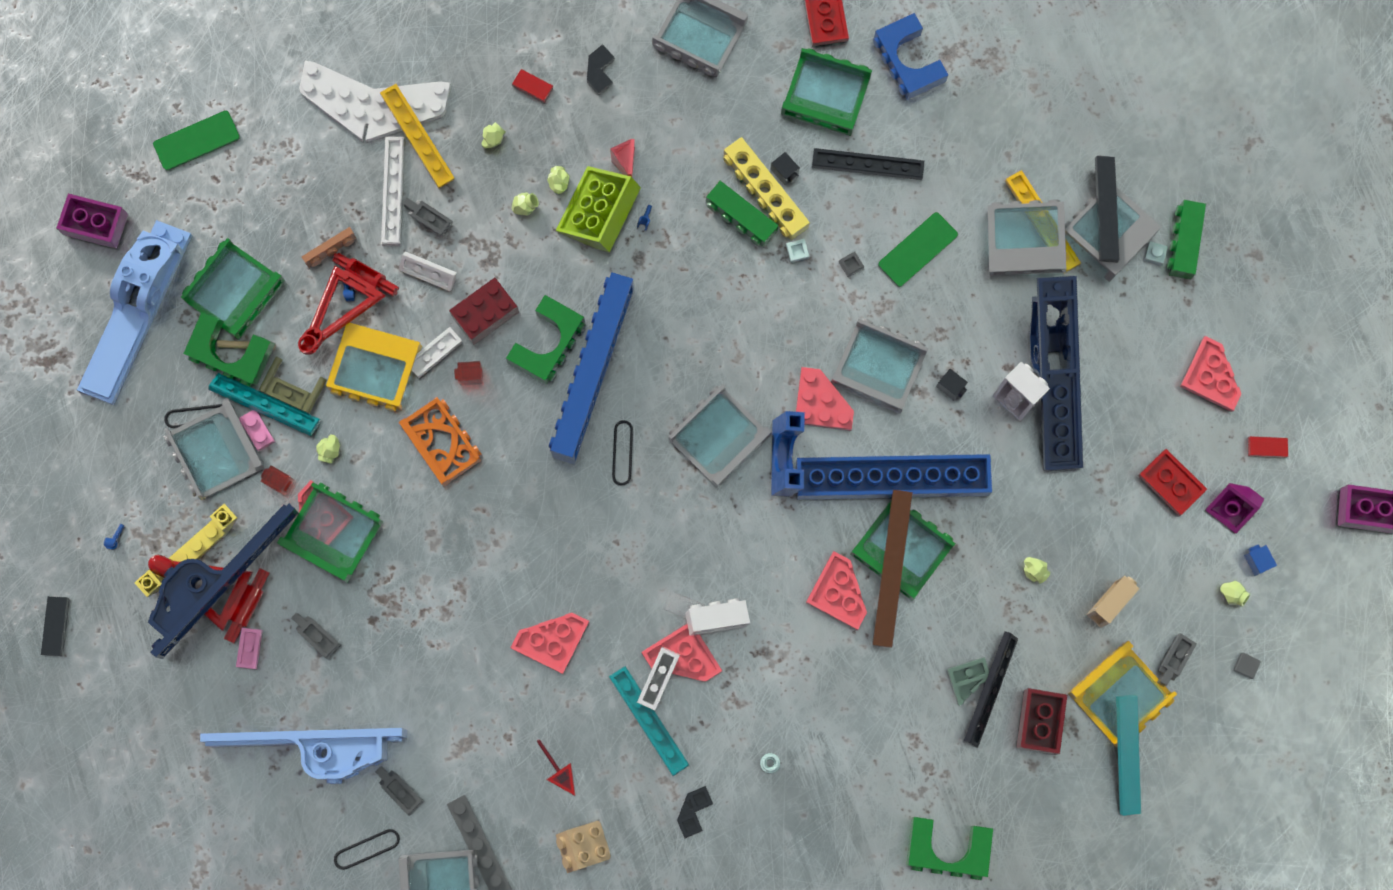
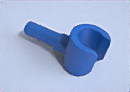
(645, 218)
(349, 295)
(112, 543)

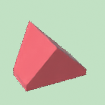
(623, 157)

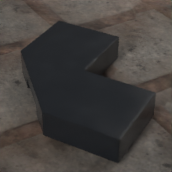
(596, 63)
(687, 817)

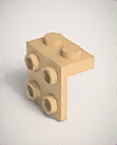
(583, 846)

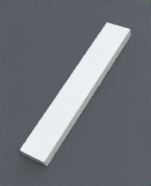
(392, 191)

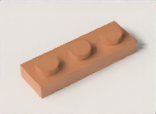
(329, 247)

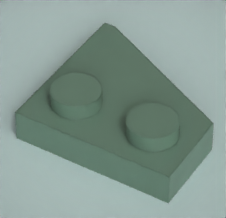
(967, 678)

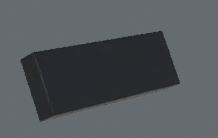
(54, 626)

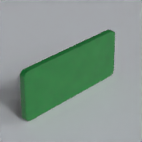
(196, 140)
(918, 249)

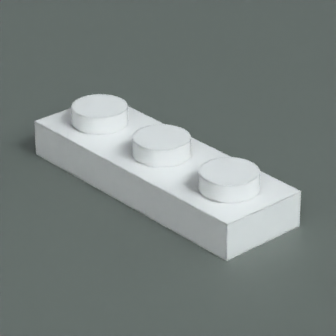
(427, 271)
(435, 352)

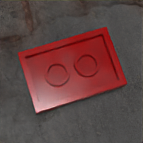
(826, 21)
(1172, 482)

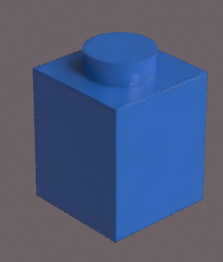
(1260, 559)

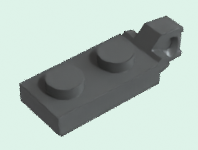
(428, 216)
(316, 635)
(1176, 659)
(398, 790)

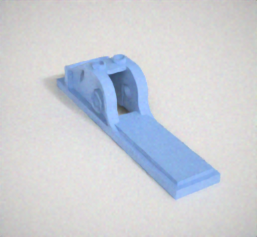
(130, 323)
(341, 748)

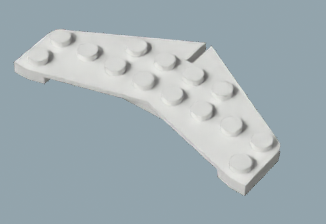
(360, 106)

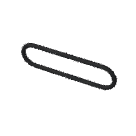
(186, 409)
(630, 452)
(369, 857)

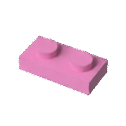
(257, 430)
(249, 648)

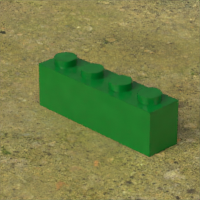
(741, 214)
(1187, 239)

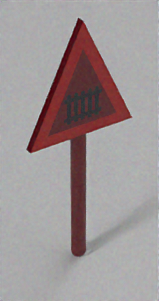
(563, 777)

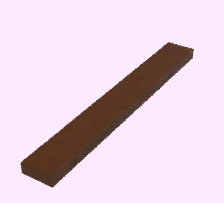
(892, 568)

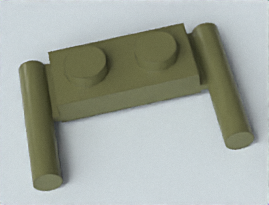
(289, 393)

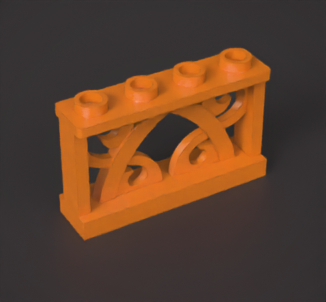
(440, 467)

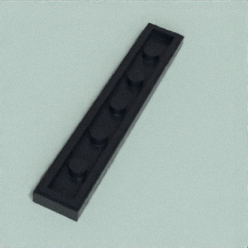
(868, 164)
(1107, 209)
(991, 689)

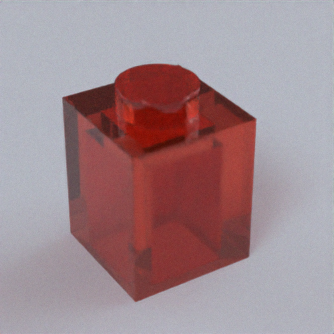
(469, 373)
(276, 480)

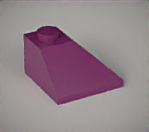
(1235, 506)

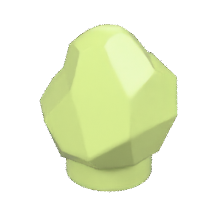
(492, 136)
(558, 179)
(524, 203)
(328, 449)
(1036, 569)
(1234, 593)

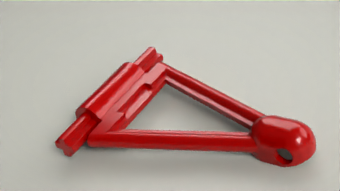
(360, 278)
(240, 603)

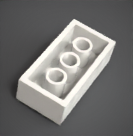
(1021, 390)

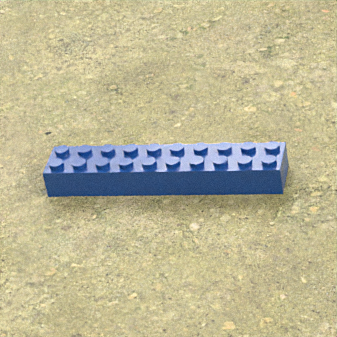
(592, 368)
(880, 475)

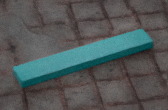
(264, 404)
(649, 722)
(1128, 754)

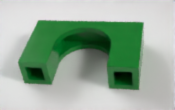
(202, 348)
(544, 365)
(974, 863)

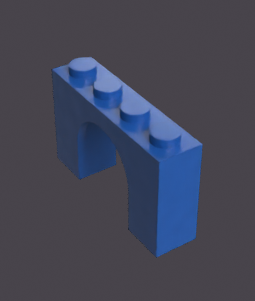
(910, 80)
(785, 429)

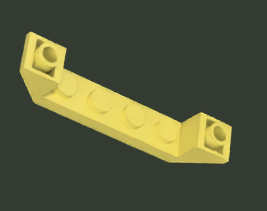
(195, 548)

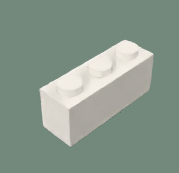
(717, 617)
(658, 678)

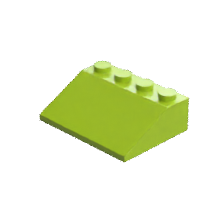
(599, 208)

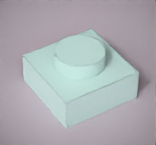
(797, 250)
(1155, 253)

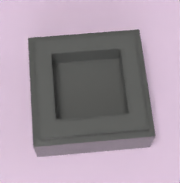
(851, 264)
(1247, 665)

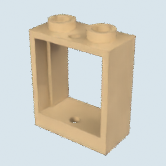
(1113, 601)

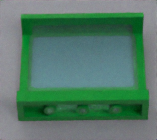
(826, 91)
(232, 288)
(331, 532)
(923, 550)

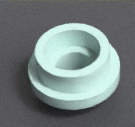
(774, 758)

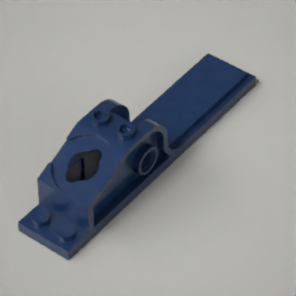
(1063, 400)
(191, 604)

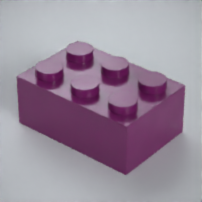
(92, 221)
(1366, 508)

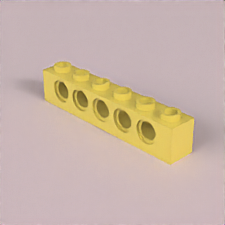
(741, 150)

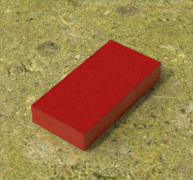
(532, 85)
(1267, 447)

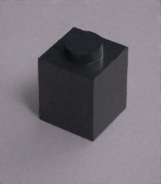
(785, 168)
(952, 385)

